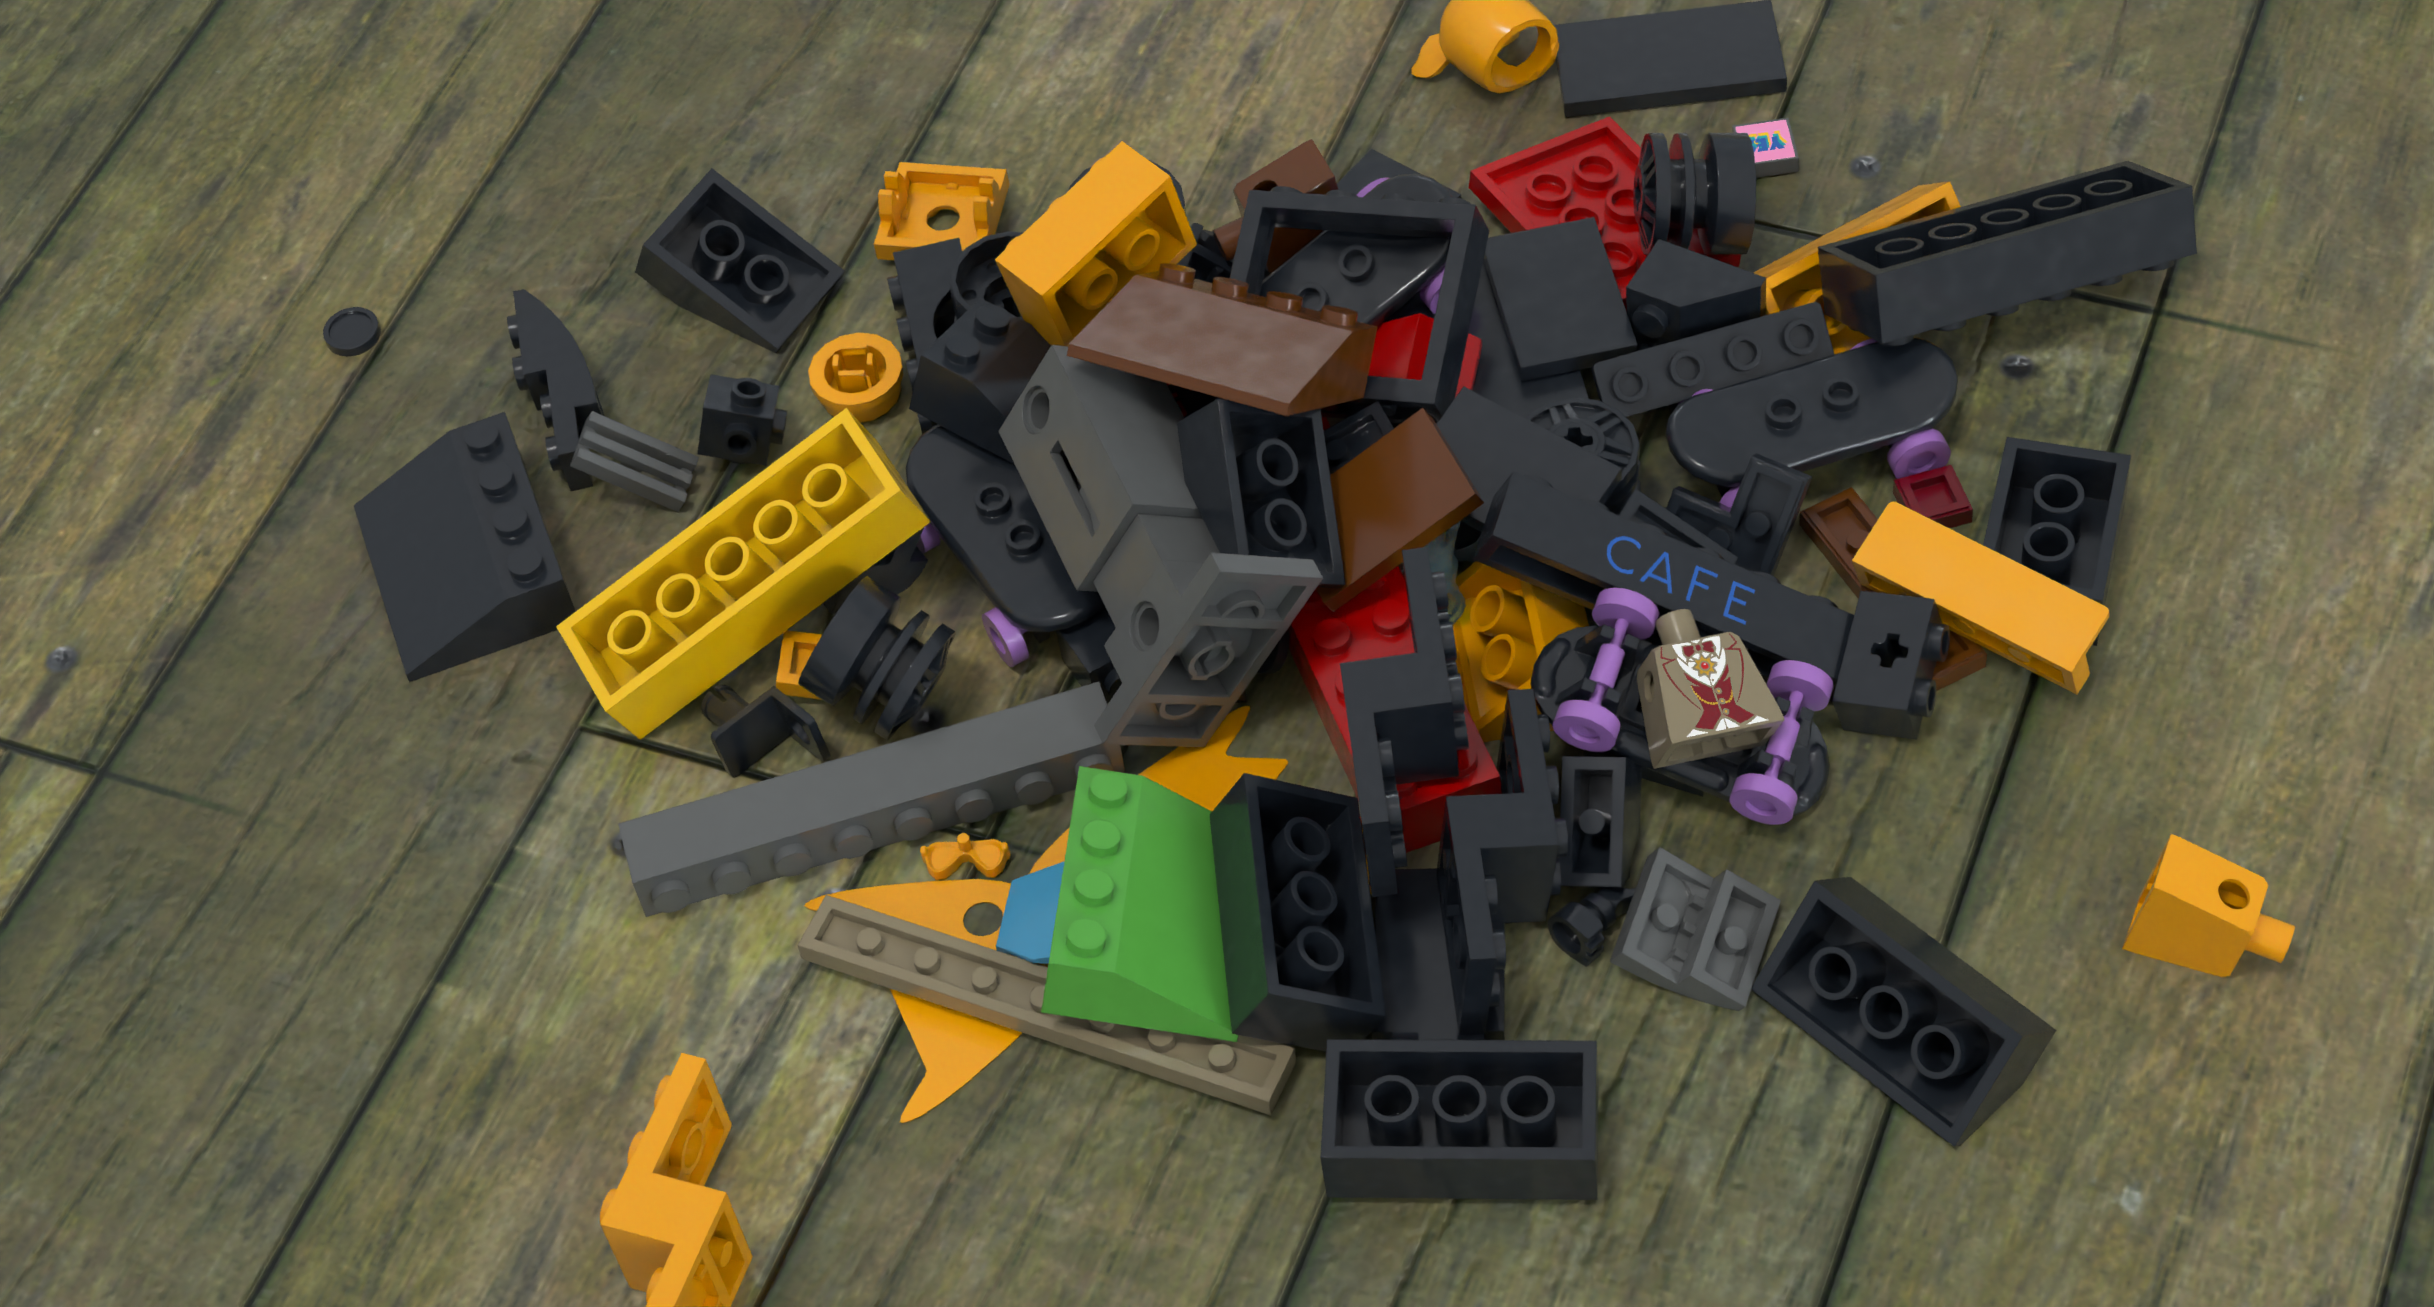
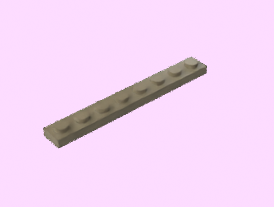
(1012, 993)

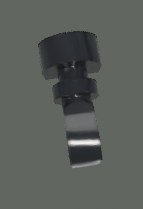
(1579, 926)

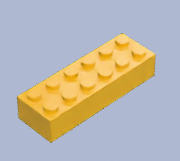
(742, 574)

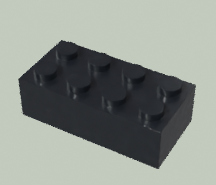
(1295, 914)
(1461, 1119)

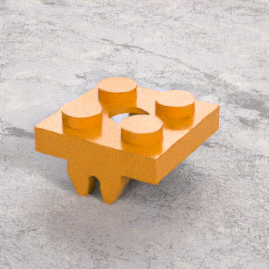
(923, 190)

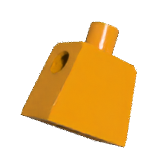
(2204, 912)

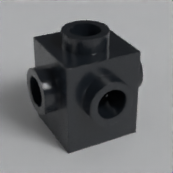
(740, 420)

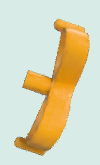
(946, 857)

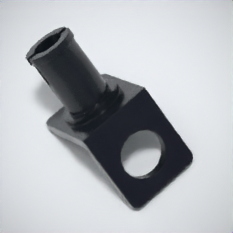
(756, 728)

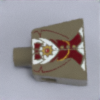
(1702, 695)

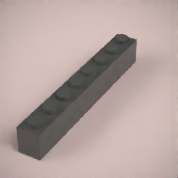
(866, 800)

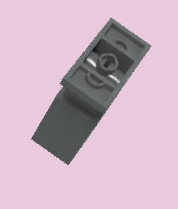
(1115, 501)

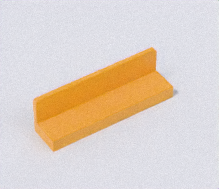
(1983, 595)

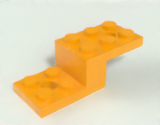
(662, 1220)

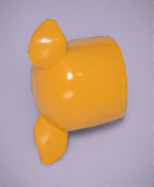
(1476, 33)

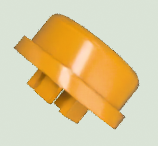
(857, 374)

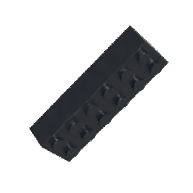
(2007, 252)

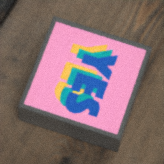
(1772, 146)

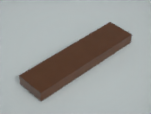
(1838, 530)

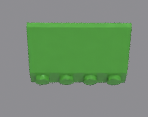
(1138, 912)

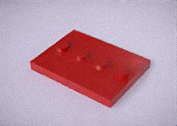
(1573, 180)

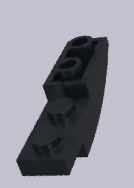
(556, 379)

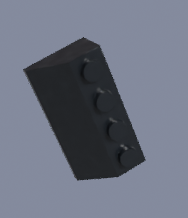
(1901, 1008)

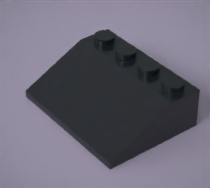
(463, 551)

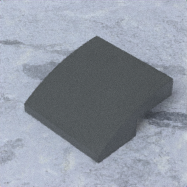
(1695, 931)

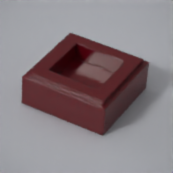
(1936, 496)

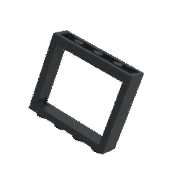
(1388, 215)

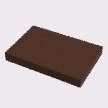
(1395, 500)

